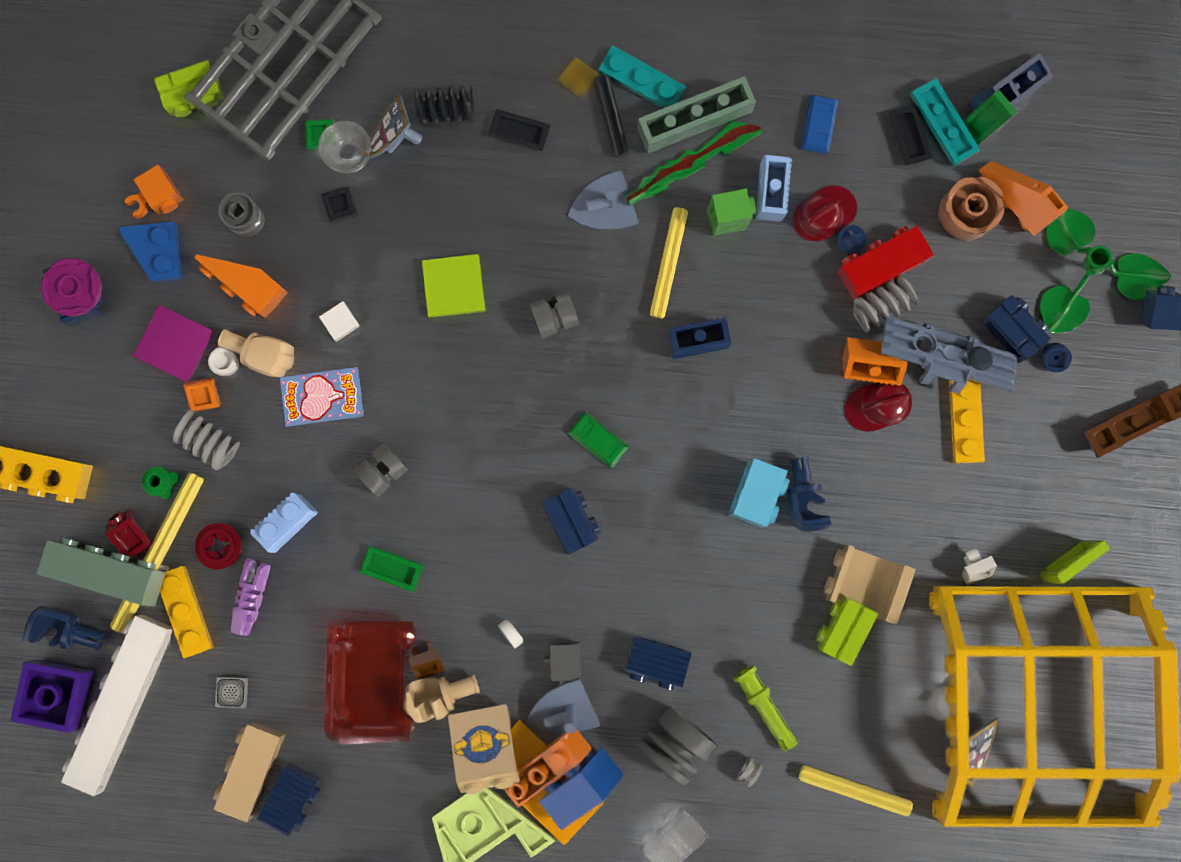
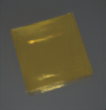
(578, 77)

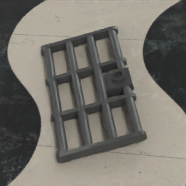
(265, 43)

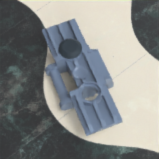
(946, 361)

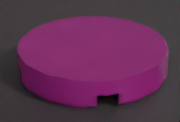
(71, 287)

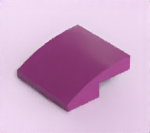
(173, 343)

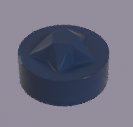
(851, 239)
(1056, 357)

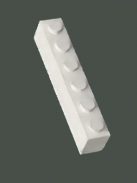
(117, 705)

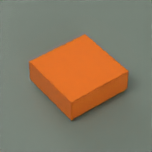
(202, 394)

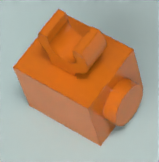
(156, 191)

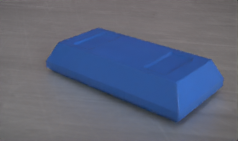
(819, 124)

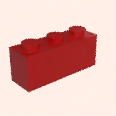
(884, 261)

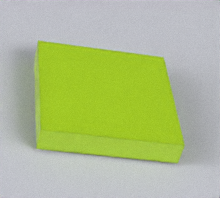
(453, 286)
(1073, 561)

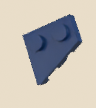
(155, 249)

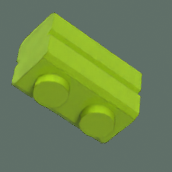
(176, 84)
(846, 629)

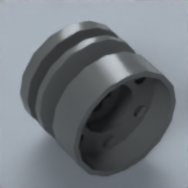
(677, 746)

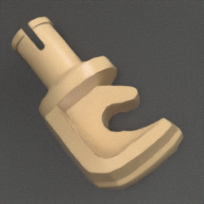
(260, 353)
(436, 696)

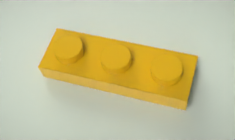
(967, 424)
(185, 613)

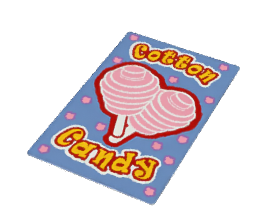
(321, 396)

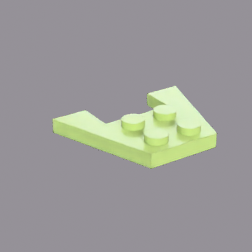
(480, 823)

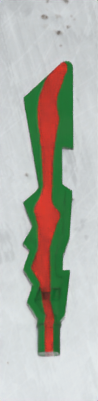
(690, 162)

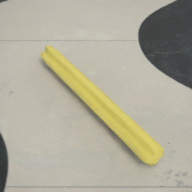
(162, 541)

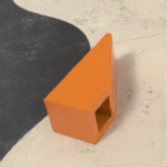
(1028, 198)
(251, 284)
(548, 766)

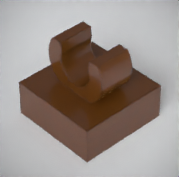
(426, 663)

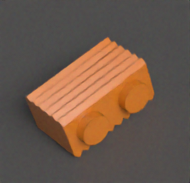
(865, 362)

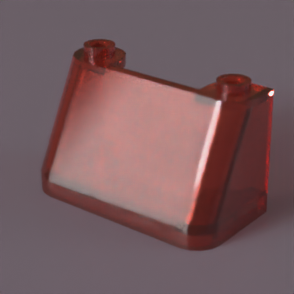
(366, 681)

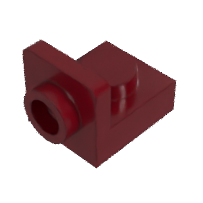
(127, 533)

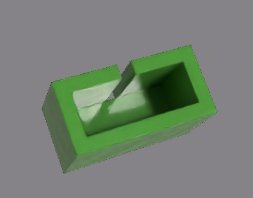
(730, 211)

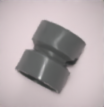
(241, 214)
(554, 314)
(373, 476)

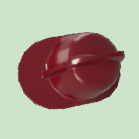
(825, 213)
(878, 406)

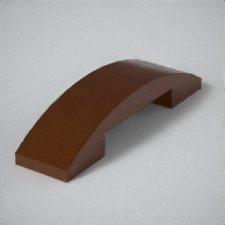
(1135, 421)

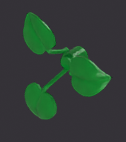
(1071, 231)

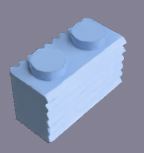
(773, 188)
(283, 522)

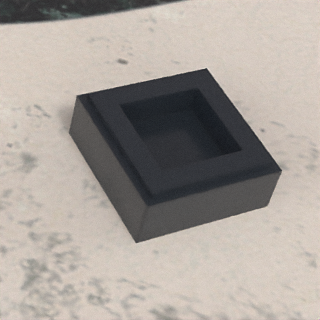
(339, 204)

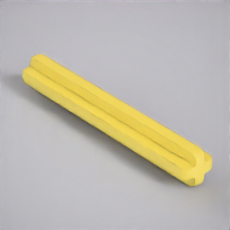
(668, 263)
(855, 790)

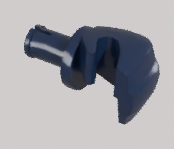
(801, 495)
(67, 626)

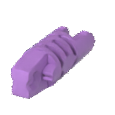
(249, 596)

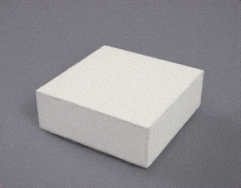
(339, 321)

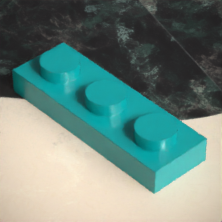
(641, 78)
(944, 122)

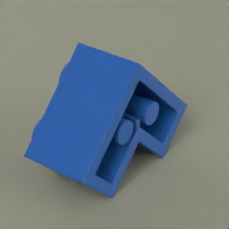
(582, 788)

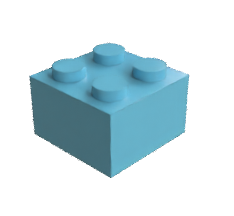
(758, 493)

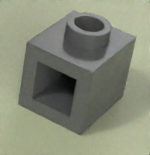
(563, 662)

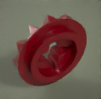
(206, 539)

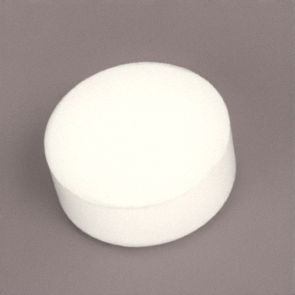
(223, 361)
(510, 633)

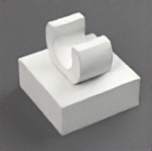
(977, 568)

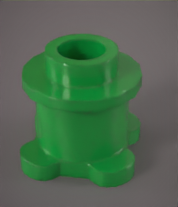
(167, 482)

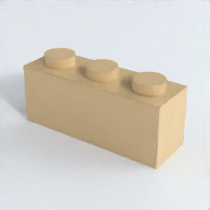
(248, 771)

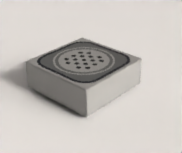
(231, 692)

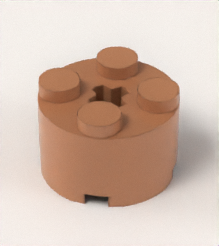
(987, 211)

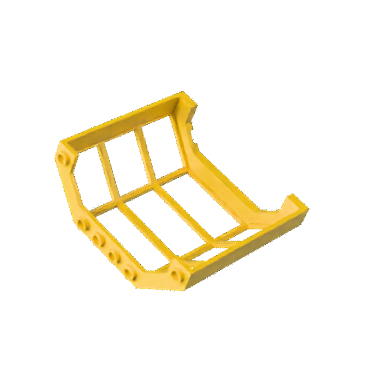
(1166, 698)

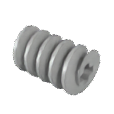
(884, 301)
(203, 442)

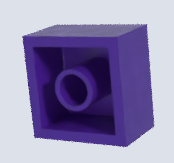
(52, 696)

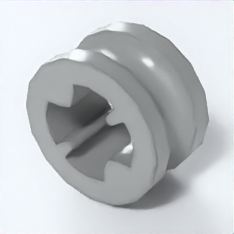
(749, 772)

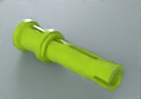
(758, 695)

